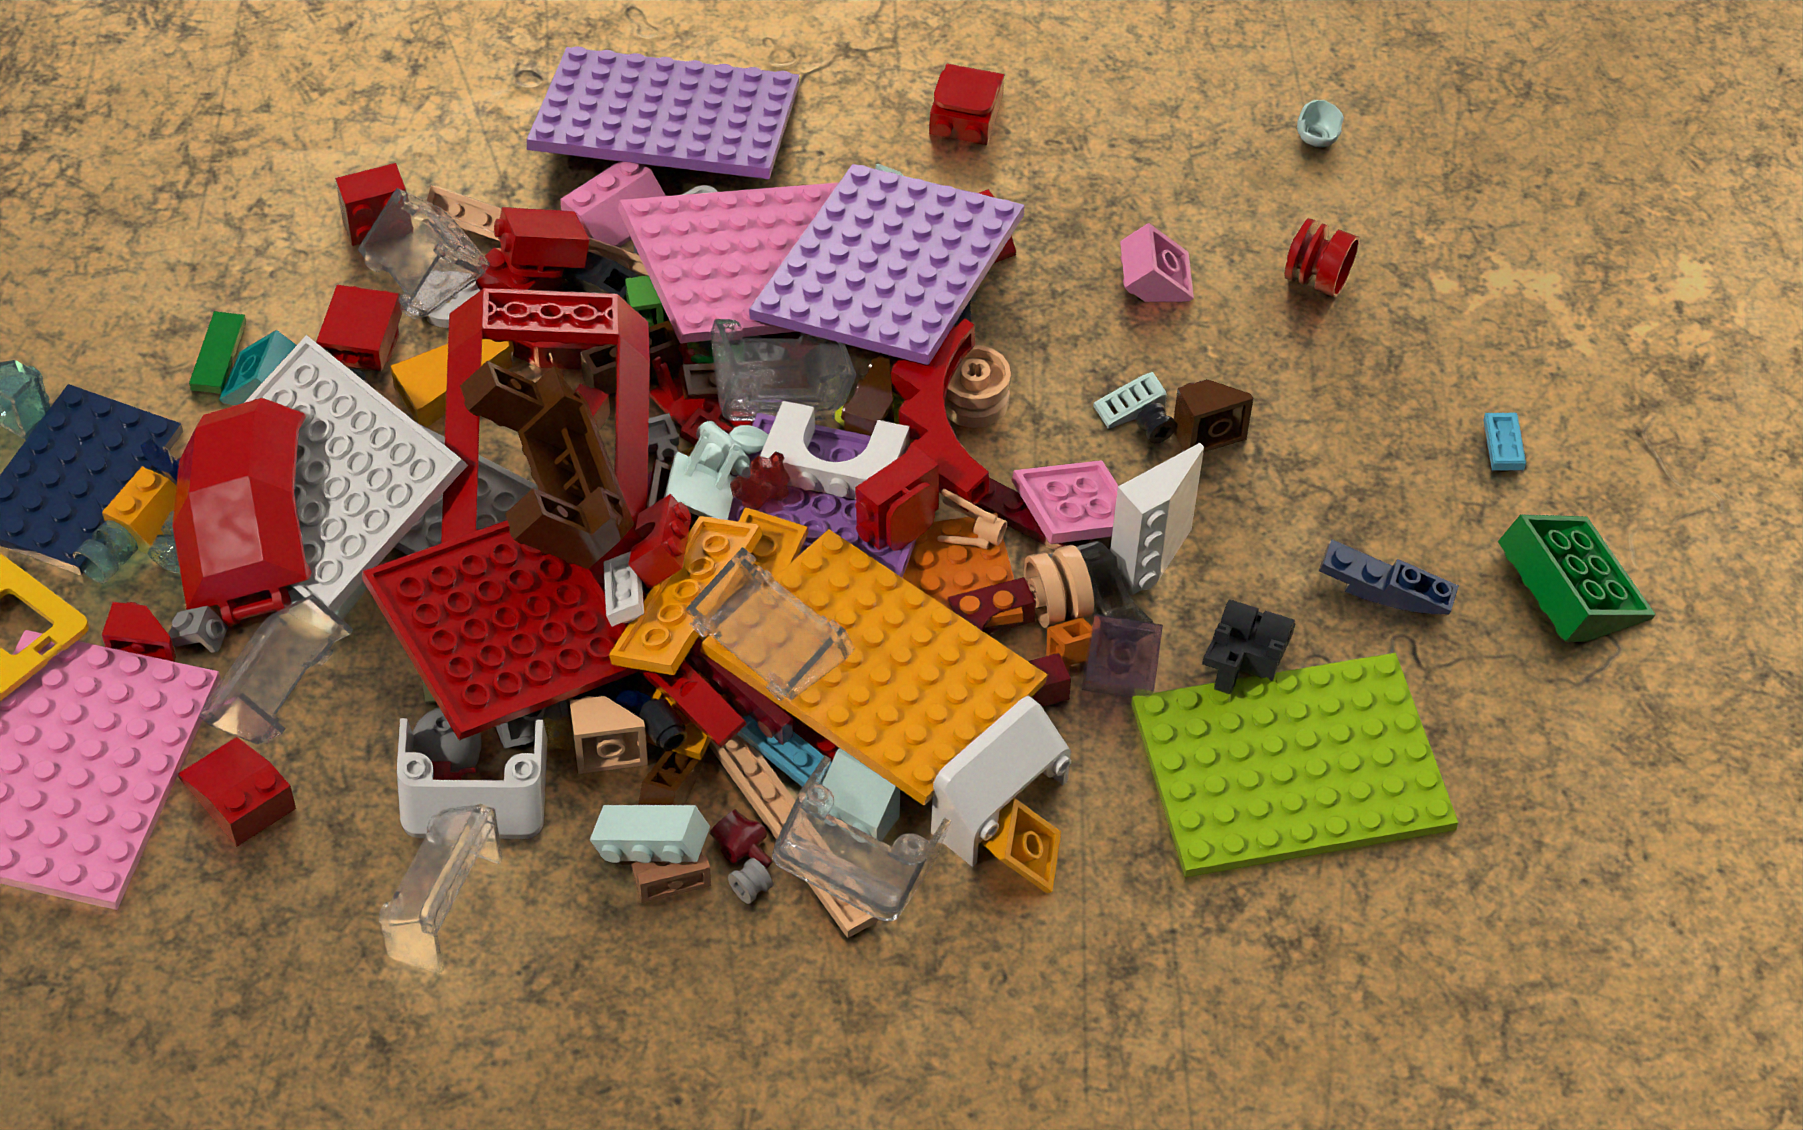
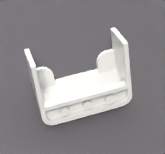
(995, 771)
(516, 799)

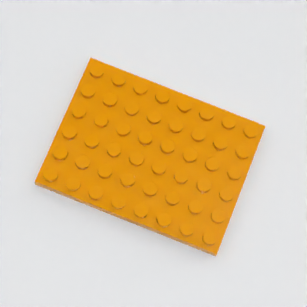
(917, 675)

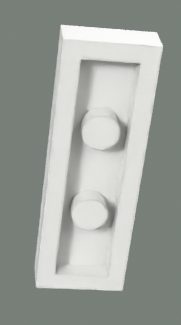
(622, 591)

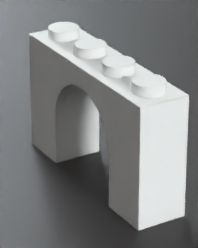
(792, 436)

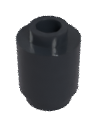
(663, 724)

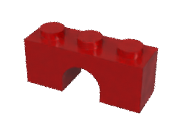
(664, 541)

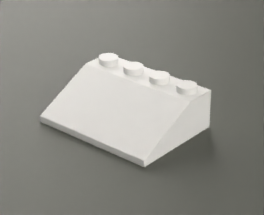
(1155, 518)

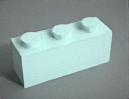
(650, 833)

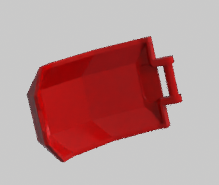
(239, 510)

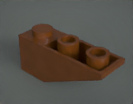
(871, 399)

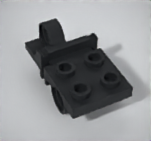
(1247, 643)

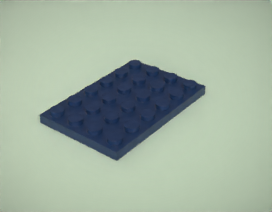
(73, 471)

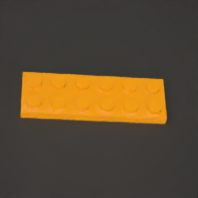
(663, 634)

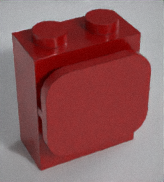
(966, 103)
(541, 241)
(361, 327)
(898, 501)

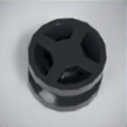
(1156, 423)

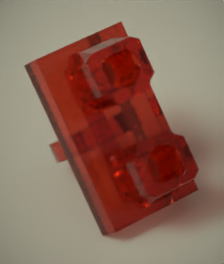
(766, 482)

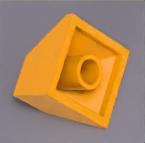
(1026, 844)

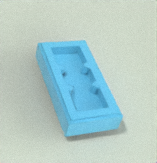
(1504, 441)

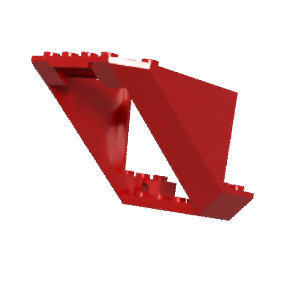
(577, 318)

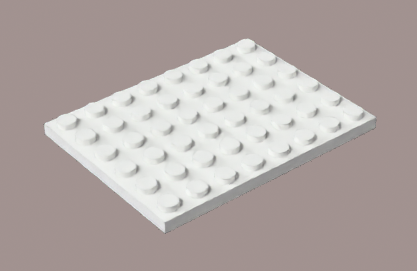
(358, 469)

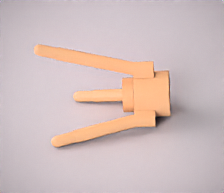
(987, 526)

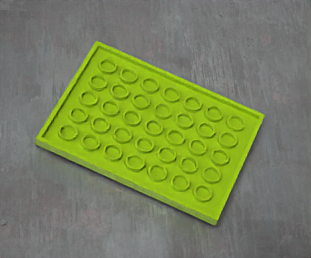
(1292, 765)

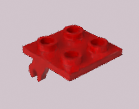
(670, 393)

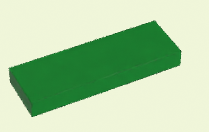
(217, 352)

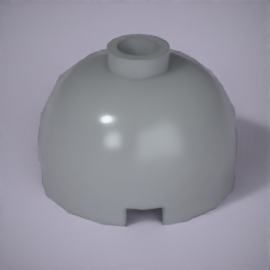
(439, 742)

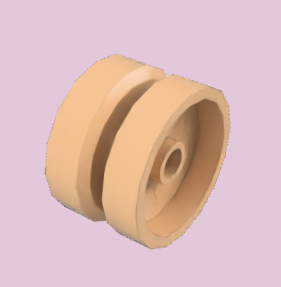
(979, 389)
(1059, 585)

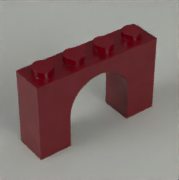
(1058, 679)

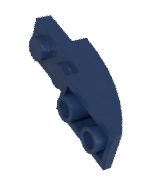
(1394, 586)

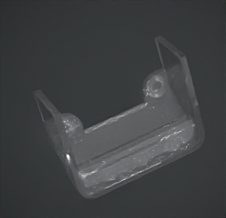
(270, 669)
(848, 860)
(434, 881)

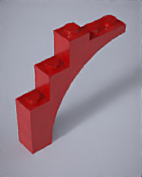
(925, 414)

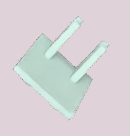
(699, 487)

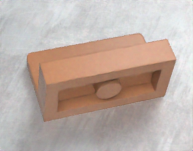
(667, 879)

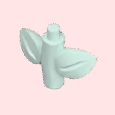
(719, 444)

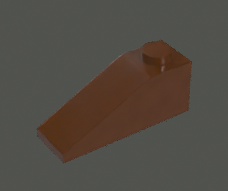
(671, 779)

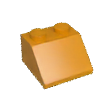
(143, 506)

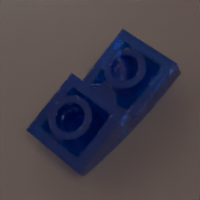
(161, 459)

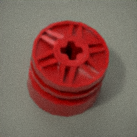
(1316, 255)

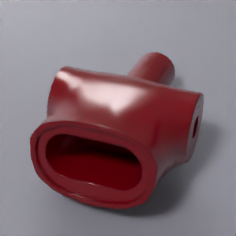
(740, 837)

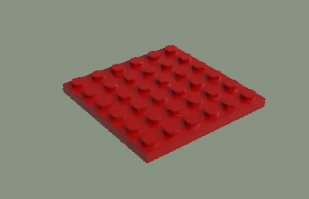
(497, 626)

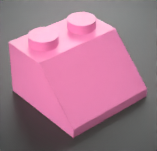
(1155, 267)

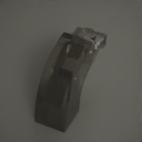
(1108, 589)

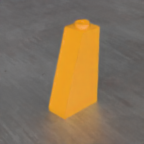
(423, 378)

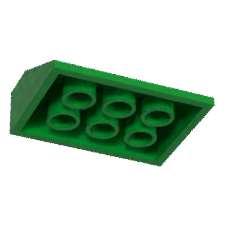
(1574, 576)

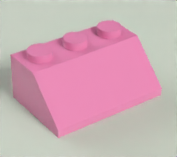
(599, 199)

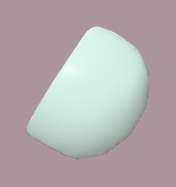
(1320, 123)

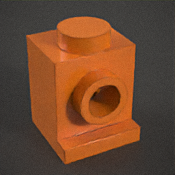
(1069, 640)

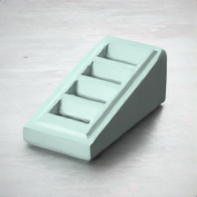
(1145, 387)

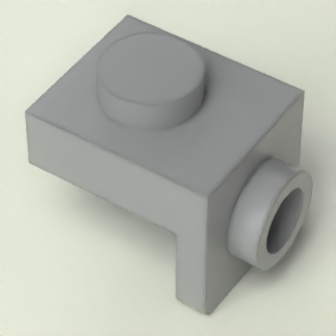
(198, 626)

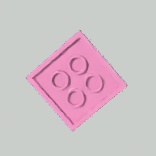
(1070, 500)

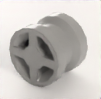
(750, 880)

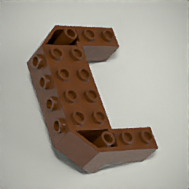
(578, 497)

